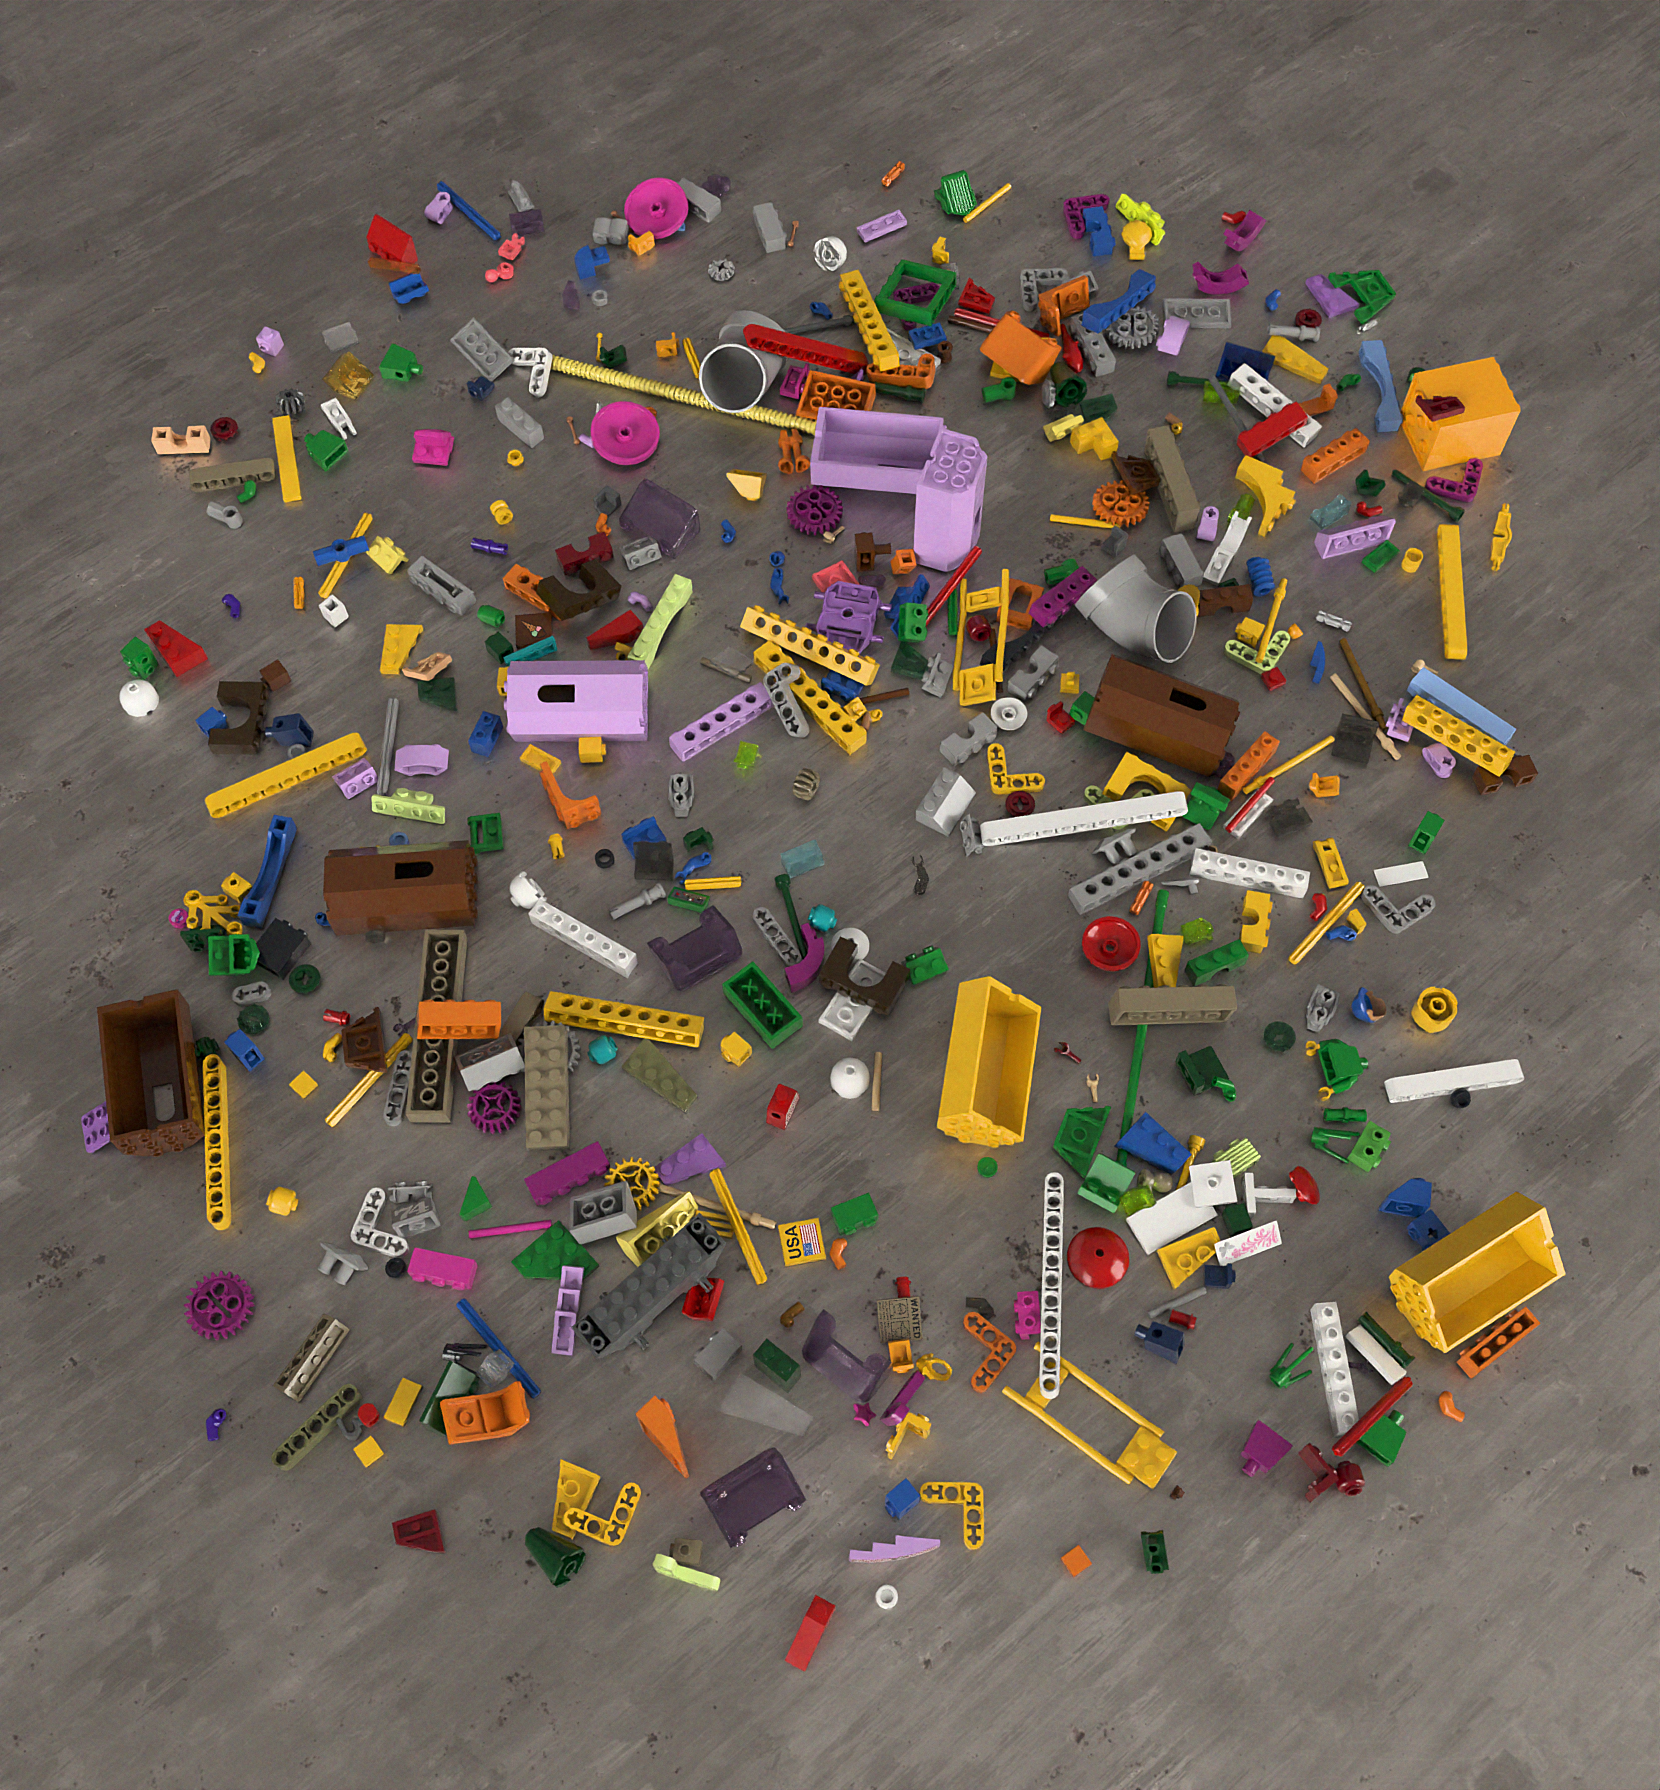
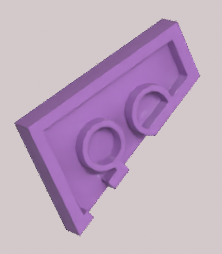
(691, 1159)

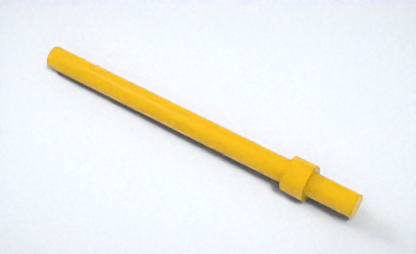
(1278, 595)
(1257, 782)

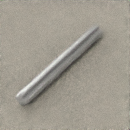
(387, 747)

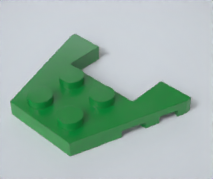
(1370, 287)

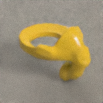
(925, 1367)

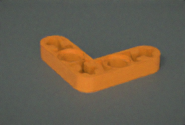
(995, 1347)

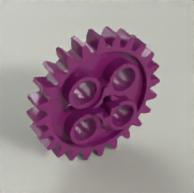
(810, 511)
(204, 1319)

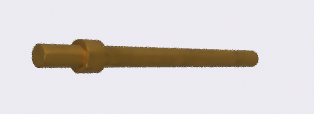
(1376, 712)

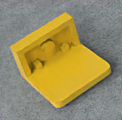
(916, 1424)

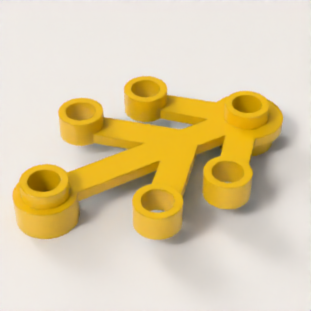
(194, 900)

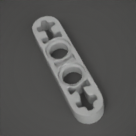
(779, 937)
(396, 1087)

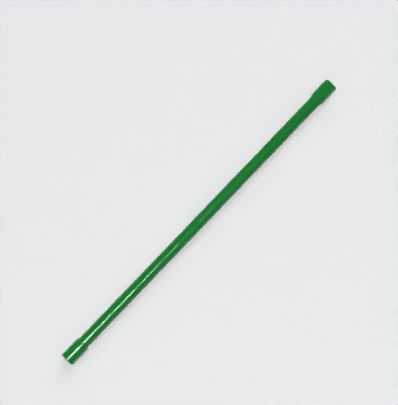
(1161, 905)

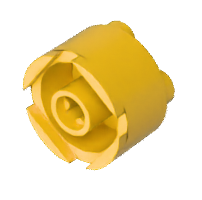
(1434, 1009)

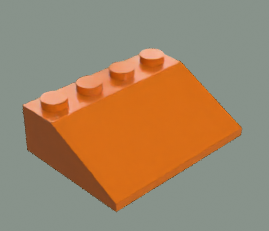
(834, 392)
(659, 1426)

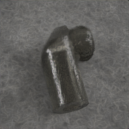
(981, 1305)

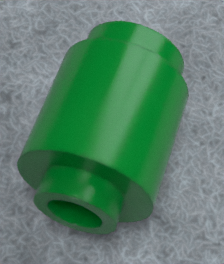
(491, 615)

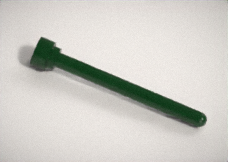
(1174, 378)
(1455, 512)
(783, 883)

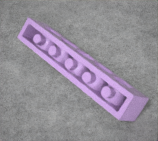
(732, 720)

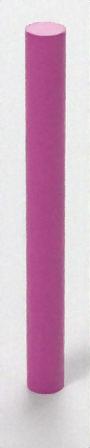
(510, 1229)

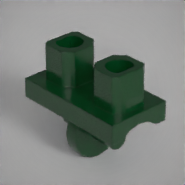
(1155, 1551)

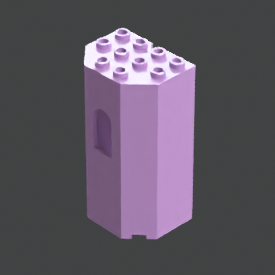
(871, 449)
(949, 501)
(607, 701)

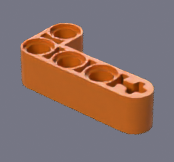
(905, 375)

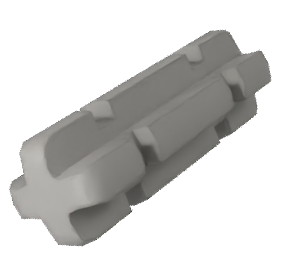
(1333, 620)

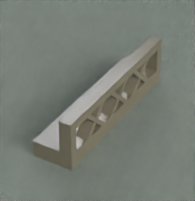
(312, 1357)

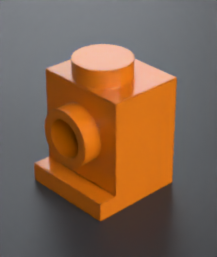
(903, 561)

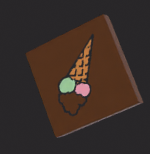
(532, 628)

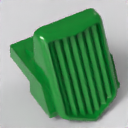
(956, 194)
(1205, 805)
(232, 955)

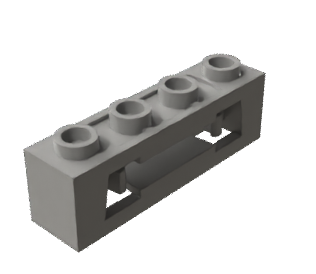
(462, 597)

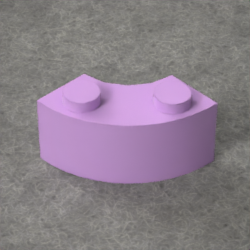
(1173, 335)
(421, 759)

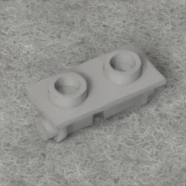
(520, 197)
(970, 827)
(401, 1191)

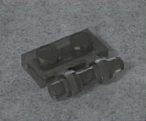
(1290, 822)

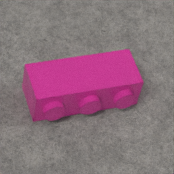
(442, 1269)

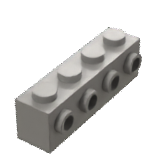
(1092, 347)

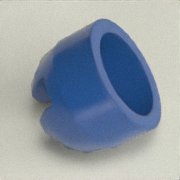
(775, 556)

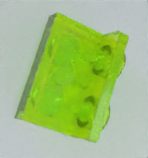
(1211, 395)

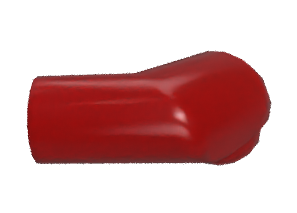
(1234, 218)
(1368, 512)
(1321, 906)

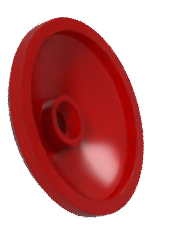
(1111, 933)
(1095, 1270)

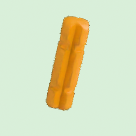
(298, 592)

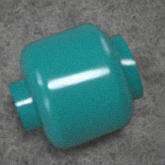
(822, 918)
(602, 1049)

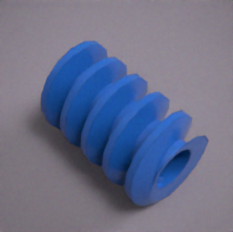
(1260, 576)

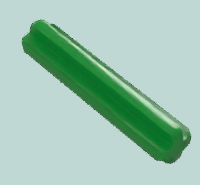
(953, 614)

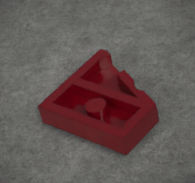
(1440, 407)
(420, 1532)

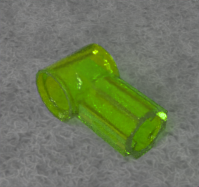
(1243, 506)

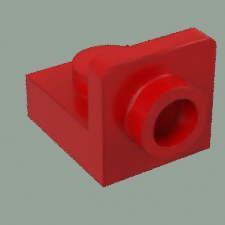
(1059, 718)

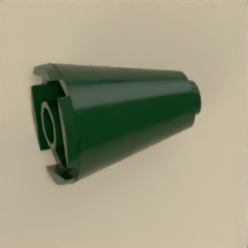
(1068, 385)
(554, 1555)

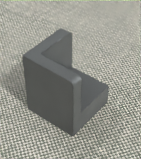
(607, 501)
(1116, 542)

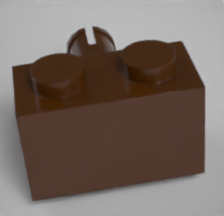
(867, 550)

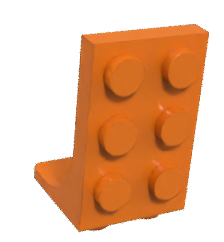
(1063, 302)
(570, 811)
(485, 1415)

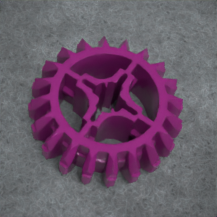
(502, 1094)

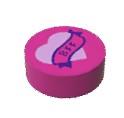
(178, 918)

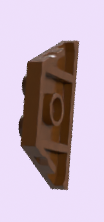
(1136, 472)
(365, 1043)

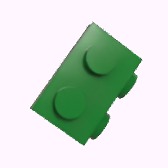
(926, 964)

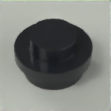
(1460, 1098)
(395, 1268)

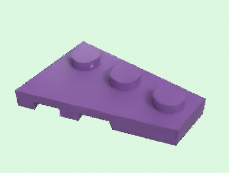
(1330, 299)

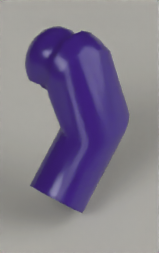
(230, 600)
(213, 1423)

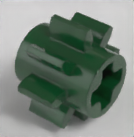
(205, 1047)

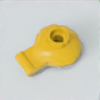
(1136, 236)

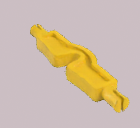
(1499, 544)

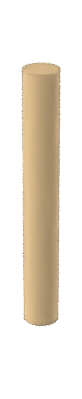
(876, 1081)

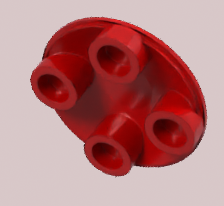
(1305, 1184)

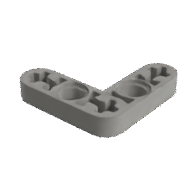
(1035, 280)
(1398, 916)

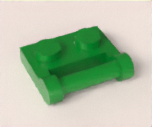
(491, 832)

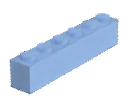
(1459, 705)

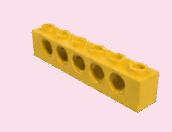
(1458, 735)

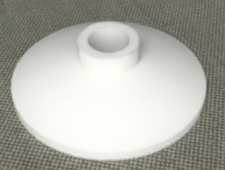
(1008, 707)
(857, 937)

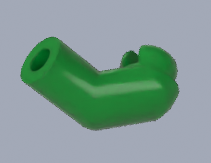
(1347, 380)
(249, 491)
(1227, 1087)

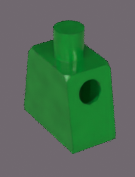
(399, 364)
(325, 448)
(1384, 1438)

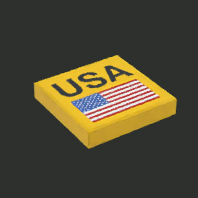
(801, 1242)

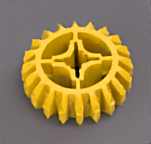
(640, 1170)

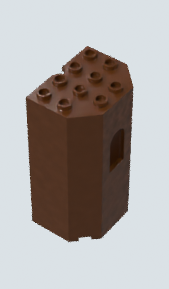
(1162, 715)
(367, 897)
(142, 1049)

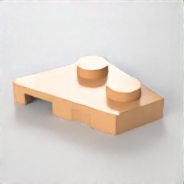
(429, 666)

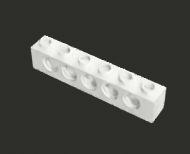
(1269, 400)
(1249, 873)
(583, 938)
(1334, 1367)

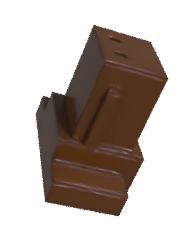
(1177, 1493)

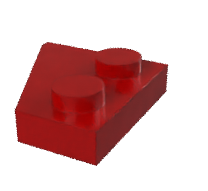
(976, 298)

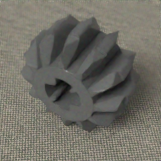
(290, 401)

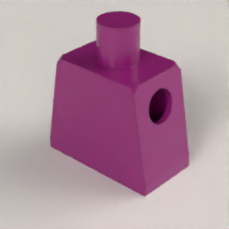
(1263, 1449)

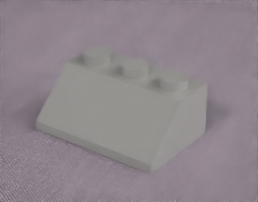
(945, 802)
(490, 1062)
(602, 1213)

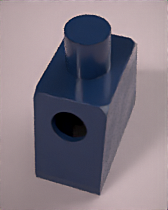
(290, 730)
(1162, 1340)

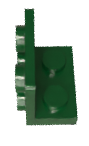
(198, 939)
(1200, 1069)

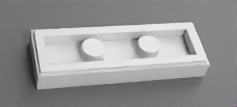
(1264, 802)
(1376, 1354)

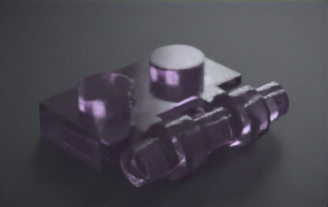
(526, 222)

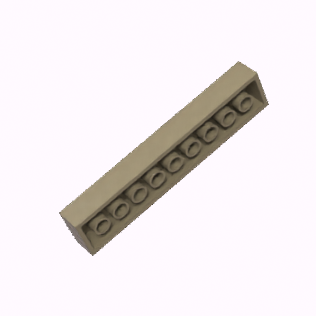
(434, 1059)

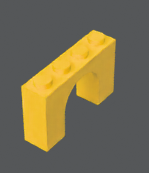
(1132, 770)

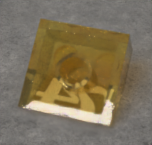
(348, 376)

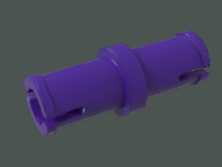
(489, 546)

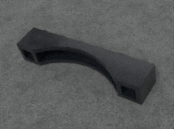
(1014, 648)

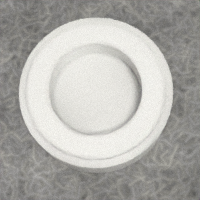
(886, 1596)

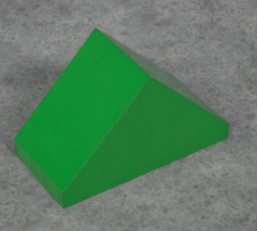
(474, 1201)

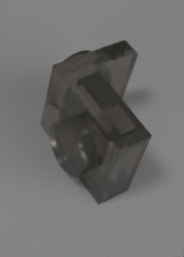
(1410, 494)

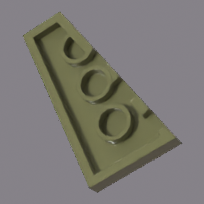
(658, 1074)

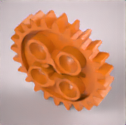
(1118, 505)

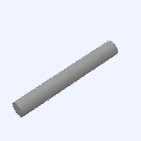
(1176, 1302)

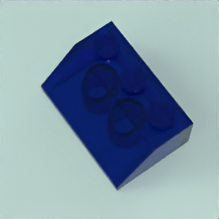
(1236, 355)

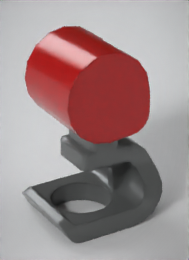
(367, 1416)

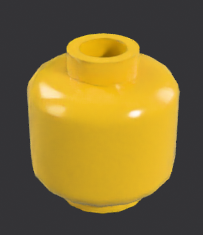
(282, 1201)

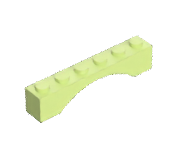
(670, 603)

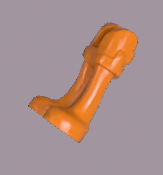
(793, 442)

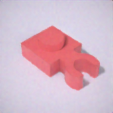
(511, 248)

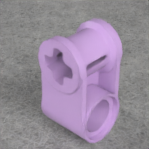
(439, 208)
(1208, 524)
(1439, 759)

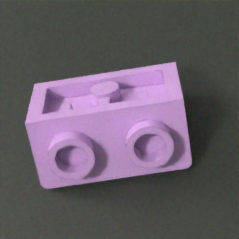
(356, 778)

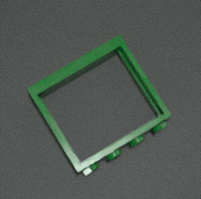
(911, 312)

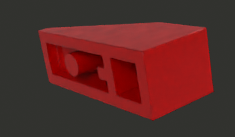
(622, 630)
(810, 1633)

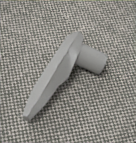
(1191, 882)

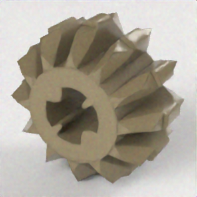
(806, 784)

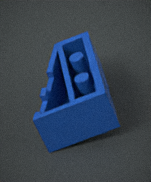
(1154, 1144)

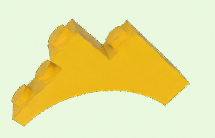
(1267, 486)

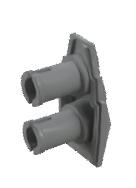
(681, 793)
(1107, 846)
(1321, 1007)
(350, 1262)

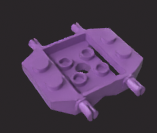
(862, 602)

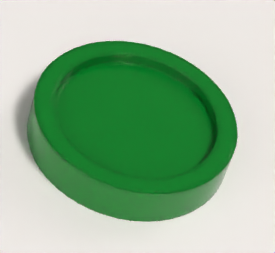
(987, 1167)

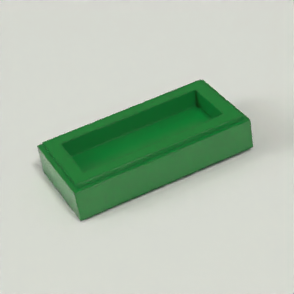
(1380, 556)

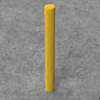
(987, 202)
(1081, 521)

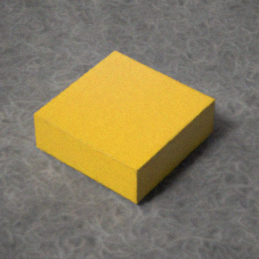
(1356, 921)
(303, 1084)
(368, 1451)

